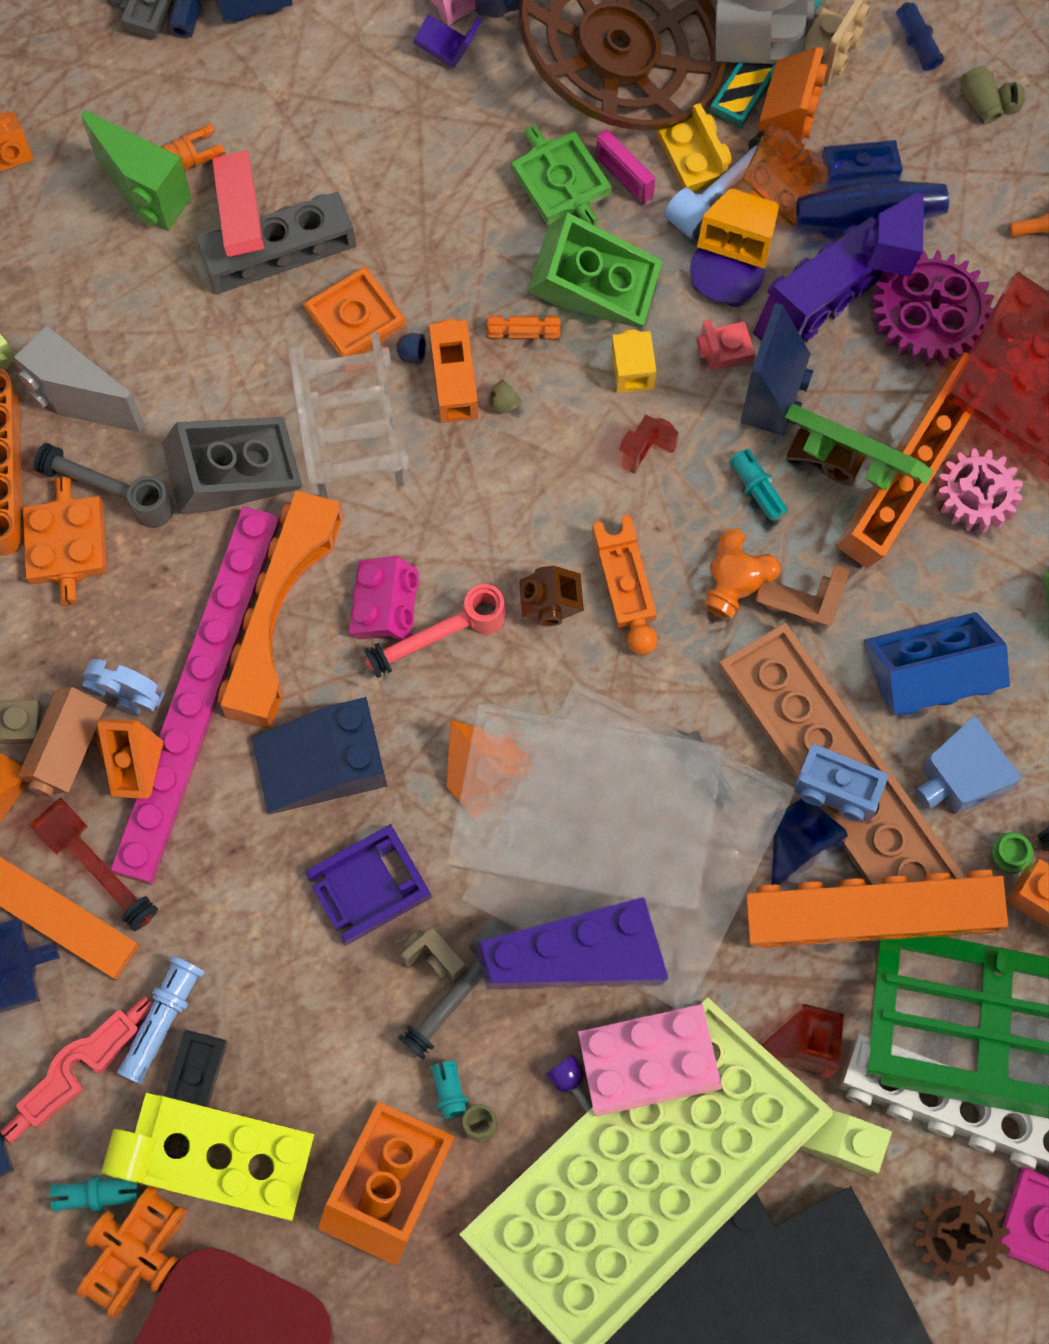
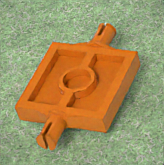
(65, 540)

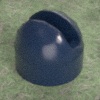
(412, 348)

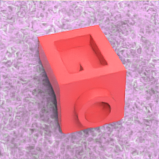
(725, 345)

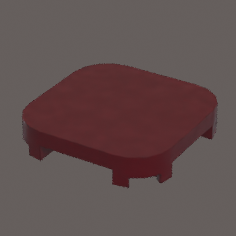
(231, 1301)

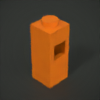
(453, 370)

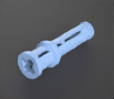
(169, 1000)

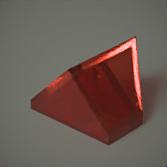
(809, 1041)

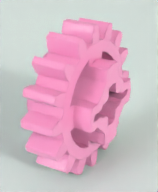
(990, 479)

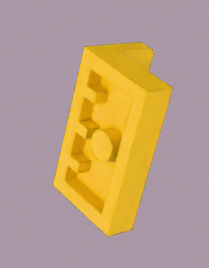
(695, 150)

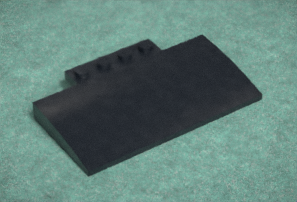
(788, 1283)

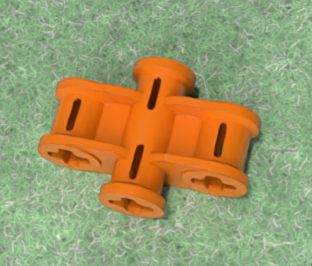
(123, 1265)

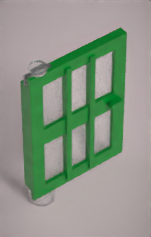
(961, 1023)

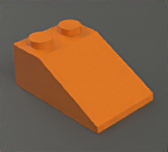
(386, 1183)

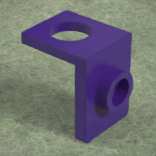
(443, 40)

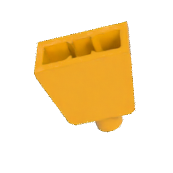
(740, 227)

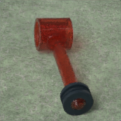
(61, 830)

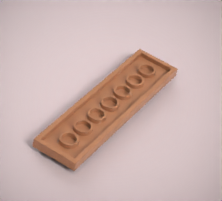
(801, 708)

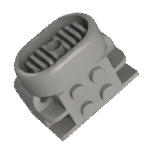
(761, 29)

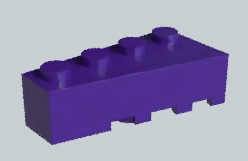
(822, 284)
(589, 949)

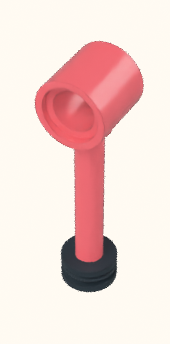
(379, 660)

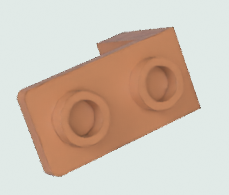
(811, 608)

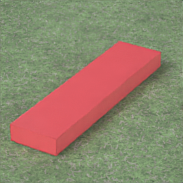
(237, 204)

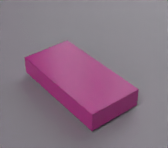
(625, 167)

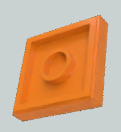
(353, 311)

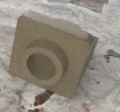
(19, 721)
(441, 957)

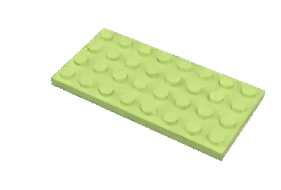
(642, 1190)

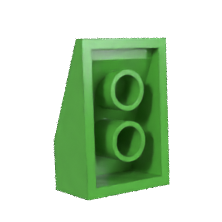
(143, 172)
(594, 272)

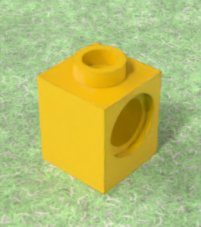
(633, 361)

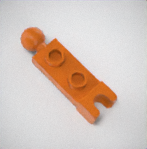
(627, 584)

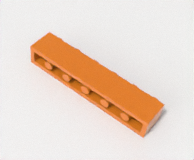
(929, 441)
(877, 911)

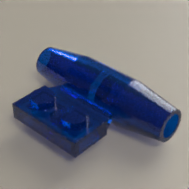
(864, 185)

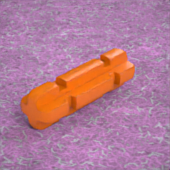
(523, 326)

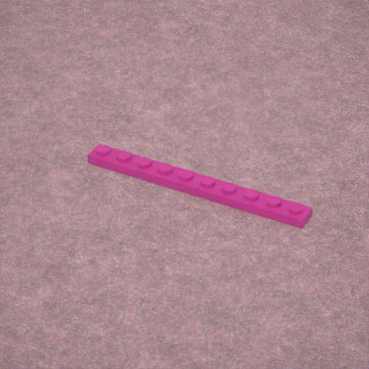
(197, 695)

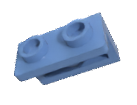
(840, 784)

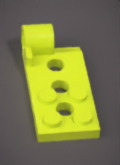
(142, 1158)

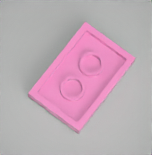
(649, 1060)

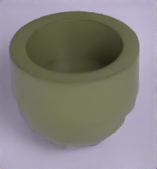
(1005, 96)
(503, 397)
(476, 1117)

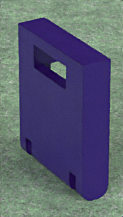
(361, 888)

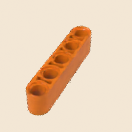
(10, 469)

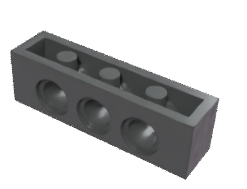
(296, 248)

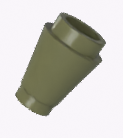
(982, 93)

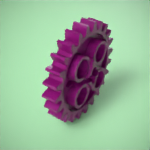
(931, 337)

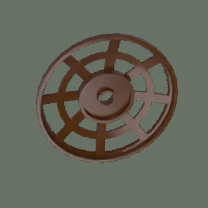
(625, 64)

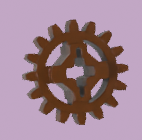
(965, 1218)

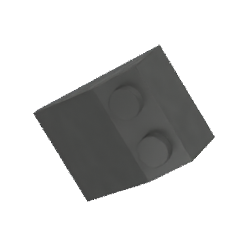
(229, 462)

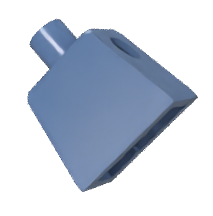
(967, 771)

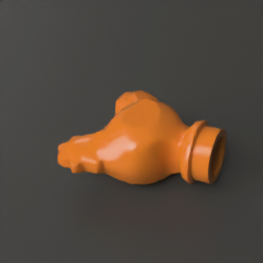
(737, 574)

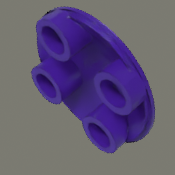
(724, 277)

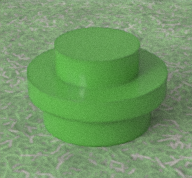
(1012, 852)

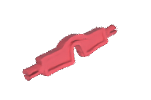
(60, 1084)

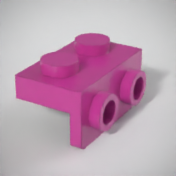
(384, 598)

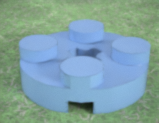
(126, 686)

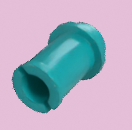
(449, 1090)

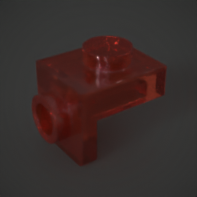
(649, 432)

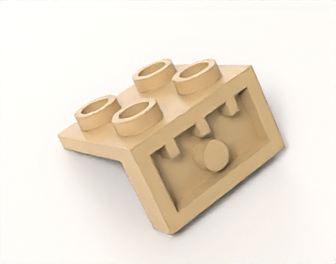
(837, 36)

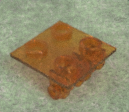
(783, 170)

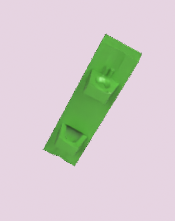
(885, 460)

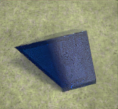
(804, 840)

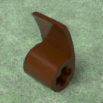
(840, 464)

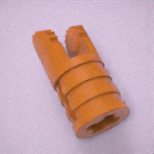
(184, 148)

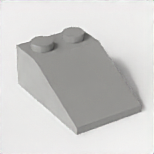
(73, 384)

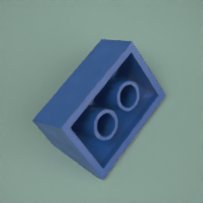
(938, 663)

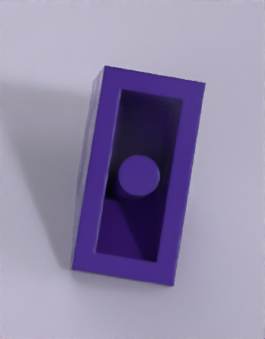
(896, 237)

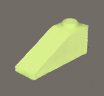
(850, 1144)

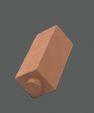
(61, 742)

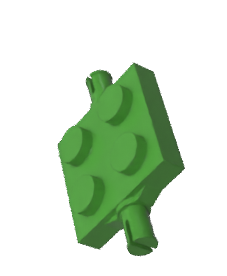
(560, 177)

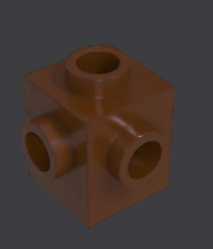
(551, 595)

